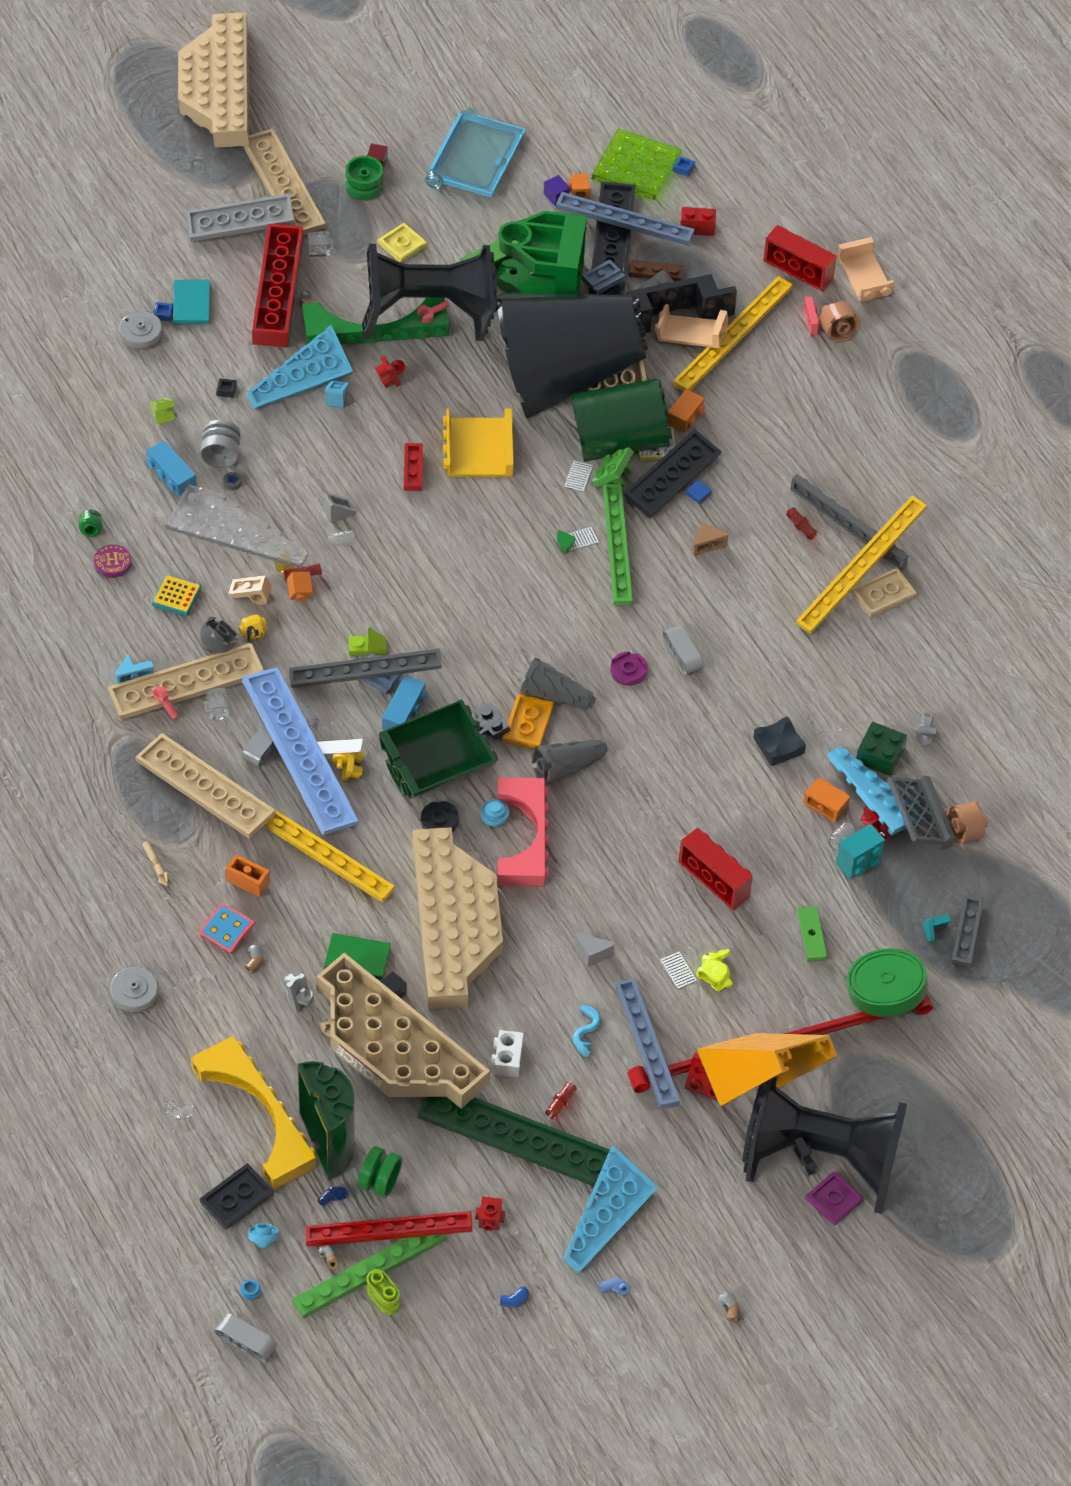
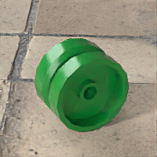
(364, 178)
(380, 1171)

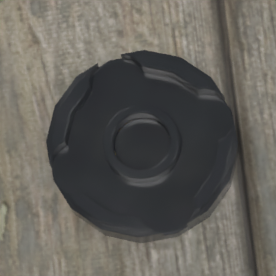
(439, 815)

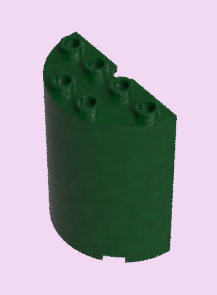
(621, 418)
(436, 749)
(328, 1114)

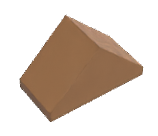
(709, 539)

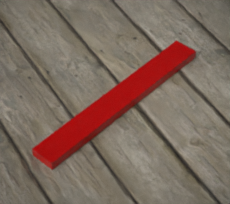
(389, 1228)

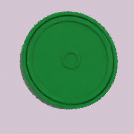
(887, 982)

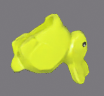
(715, 971)

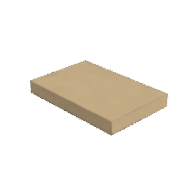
(883, 592)

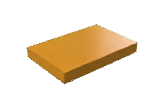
(528, 721)

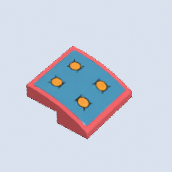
(226, 927)

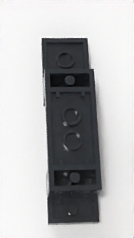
(686, 293)

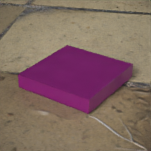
(834, 1198)

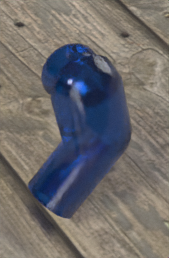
(332, 1193)

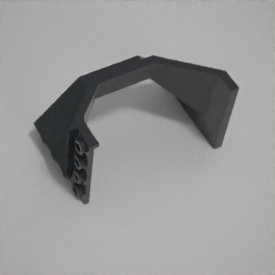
(465, 283)
(865, 1141)

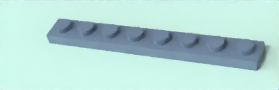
(625, 218)
(647, 1044)

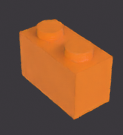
(686, 410)
(827, 799)
(247, 875)

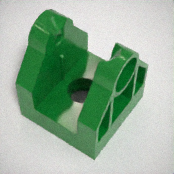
(546, 255)

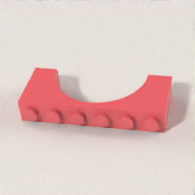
(529, 866)

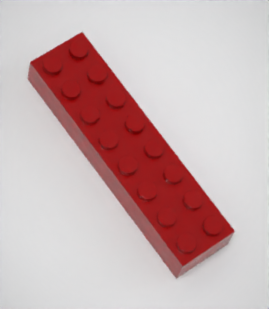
(277, 285)

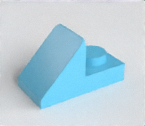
(335, 393)
(128, 671)

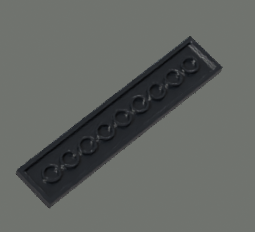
(611, 240)

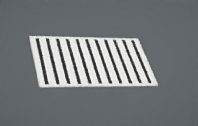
(578, 475)
(583, 538)
(678, 970)

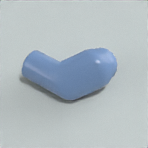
(616, 1285)

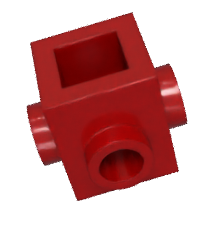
(490, 1213)

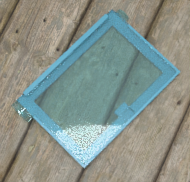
(475, 154)

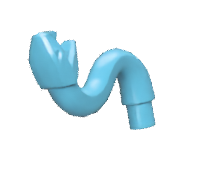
(582, 1047)

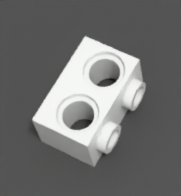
(507, 1053)

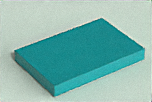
(191, 301)

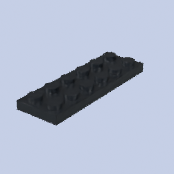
(672, 473)

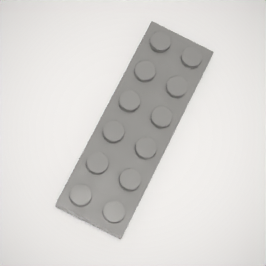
(239, 217)

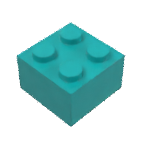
(860, 851)

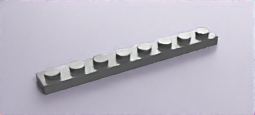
(844, 518)
(365, 668)

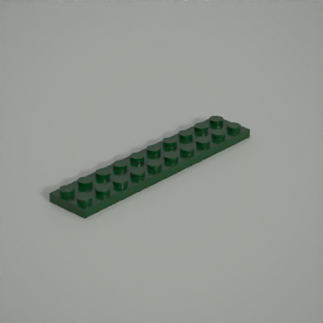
(518, 1136)

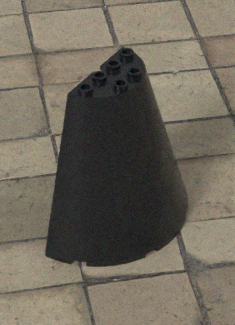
(567, 342)

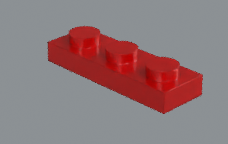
(413, 466)

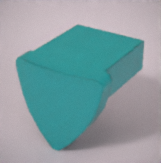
(932, 923)

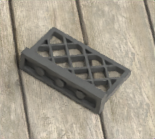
(929, 807)

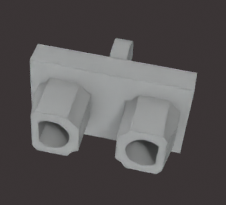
(925, 729)
(298, 991)

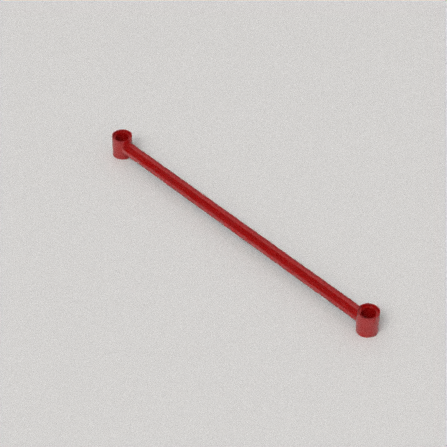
(641, 1083)

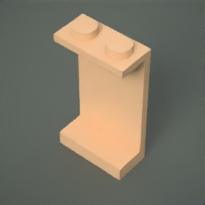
(864, 270)
(690, 329)

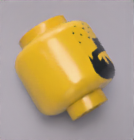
(253, 627)

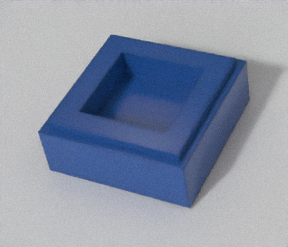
(683, 166)
(163, 311)
(698, 491)

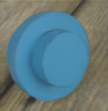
(250, 1290)

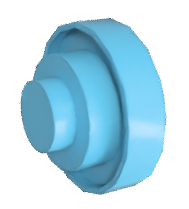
(495, 812)
(263, 1234)

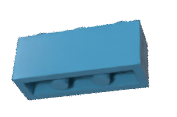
(170, 467)
(404, 702)

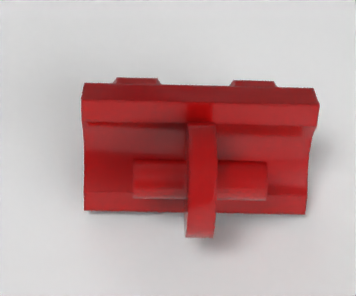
(388, 373)
(871, 817)

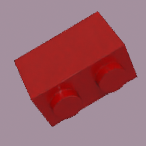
(700, 219)

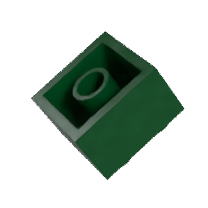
(881, 748)

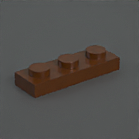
(648, 269)

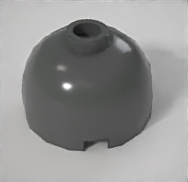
(217, 636)

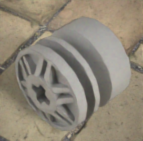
(220, 444)

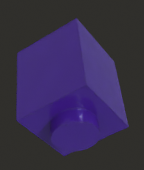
(554, 187)

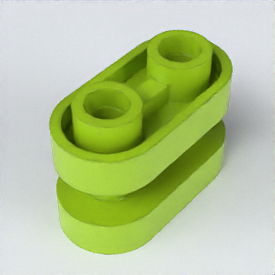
(383, 1292)

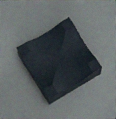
(779, 741)

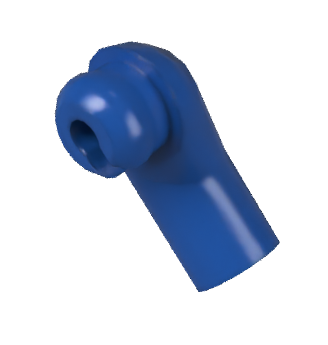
(516, 1299)

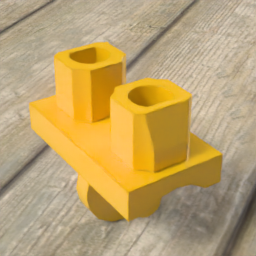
(347, 761)

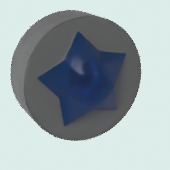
(232, 481)

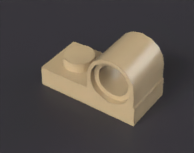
(253, 587)

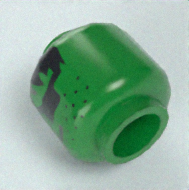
(90, 523)

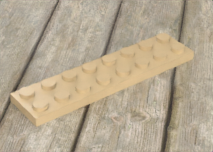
(282, 178)
(185, 680)
(205, 785)

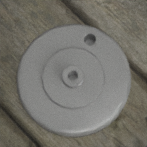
(140, 329)
(134, 989)

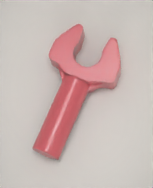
(431, 311)
(162, 694)

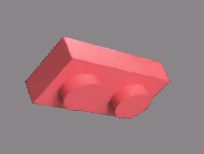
(810, 311)

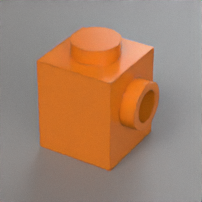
(579, 185)
(299, 586)

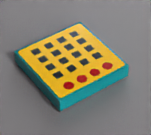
(176, 595)

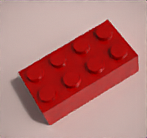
(799, 258)
(715, 868)

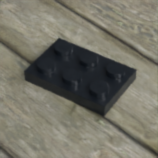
(236, 1196)

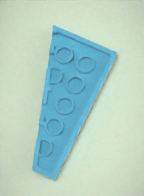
(306, 369)
(871, 789)
(614, 1199)

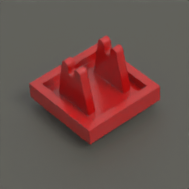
(698, 1080)

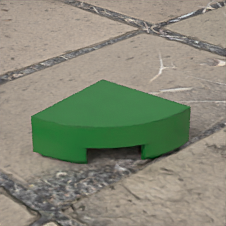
(565, 541)

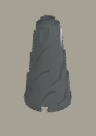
(549, 684)
(560, 759)

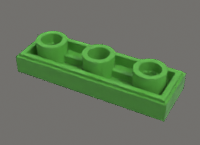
(810, 925)

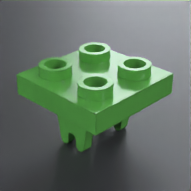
(613, 467)

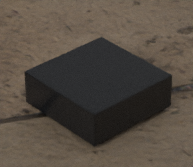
(226, 388)

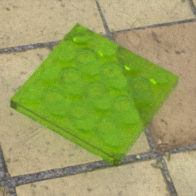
(637, 162)

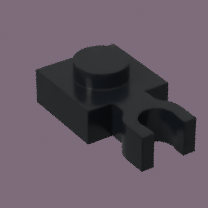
(803, 1153)

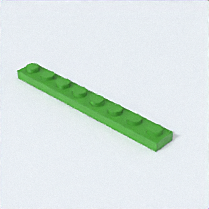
(617, 544)
(356, 1276)

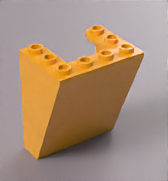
(758, 1057)

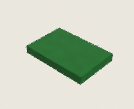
(368, 953)

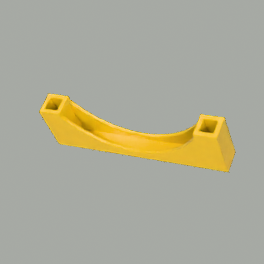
(229, 1064)

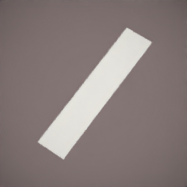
(340, 746)

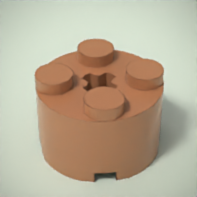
(839, 321)
(967, 822)

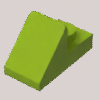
(163, 410)
(365, 645)

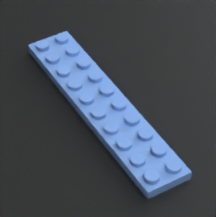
(300, 751)

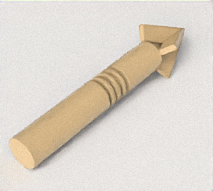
(163, 876)

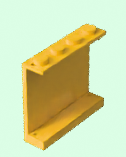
(478, 446)

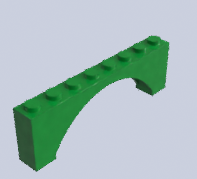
(317, 319)

